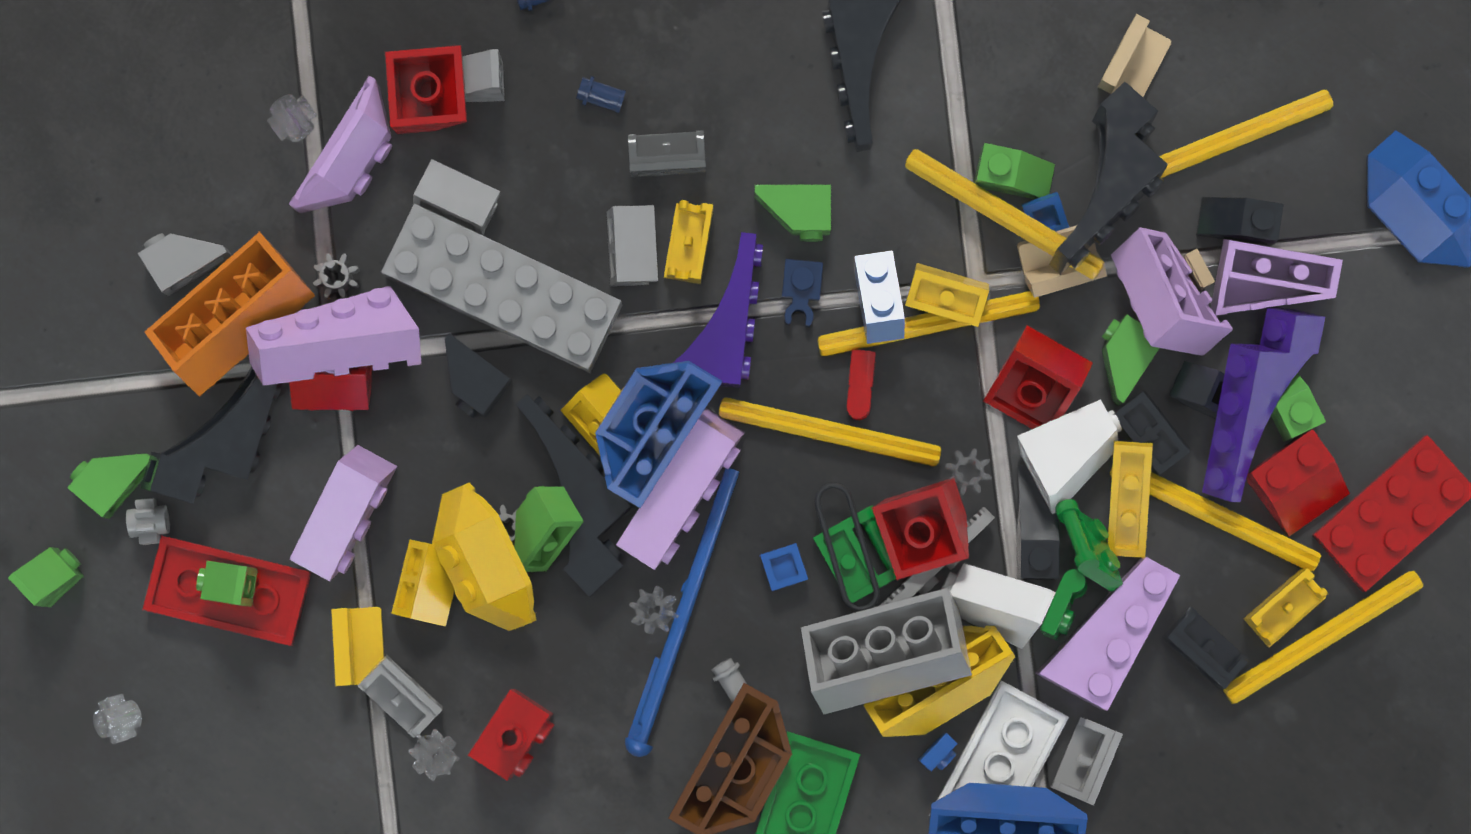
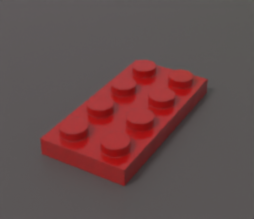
(1394, 513)
(276, 599)

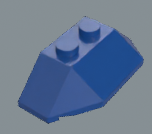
(1419, 202)
(650, 425)
(1005, 810)

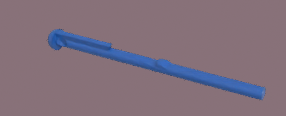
(662, 667)

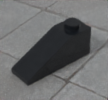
(1035, 532)

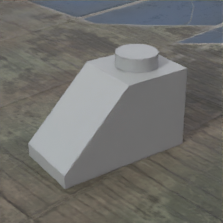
(484, 76)
(180, 260)

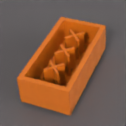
(207, 327)

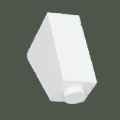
(1069, 450)
(999, 601)

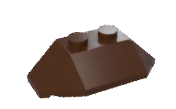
(736, 767)

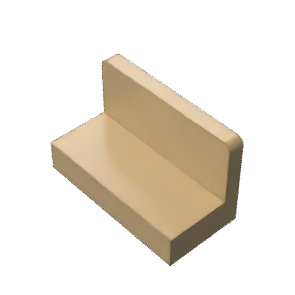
(1136, 58)
(1042, 277)

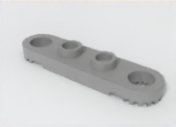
(926, 580)

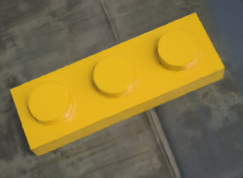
(1129, 498)

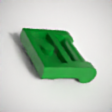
(1090, 544)
(850, 555)
(1059, 616)

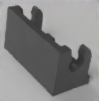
(667, 154)

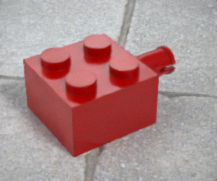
(511, 734)

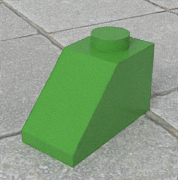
(1013, 172)
(798, 208)
(1125, 356)
(1296, 410)
(108, 481)
(544, 526)
(47, 576)
(227, 583)

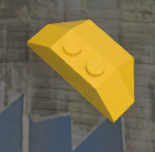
(482, 560)
(932, 706)

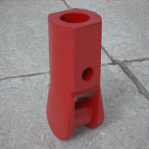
(860, 383)

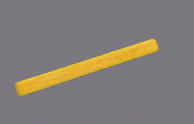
(1247, 131)
(995, 208)
(930, 323)
(830, 431)
(1233, 523)
(1323, 637)

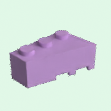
(1268, 277)
(1165, 297)
(343, 513)

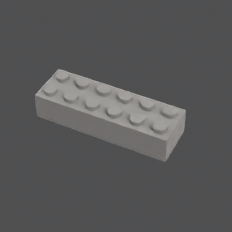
(502, 288)

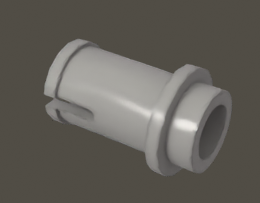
(729, 677)

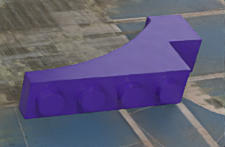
(722, 342)
(1250, 391)

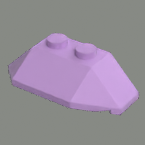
(349, 154)

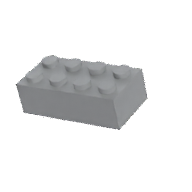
(885, 651)

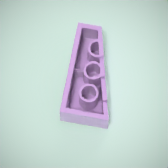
(335, 337)
(681, 489)
(1109, 639)

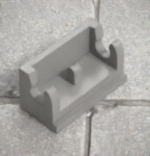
(456, 197)
(632, 245)
(400, 696)
(1086, 760)

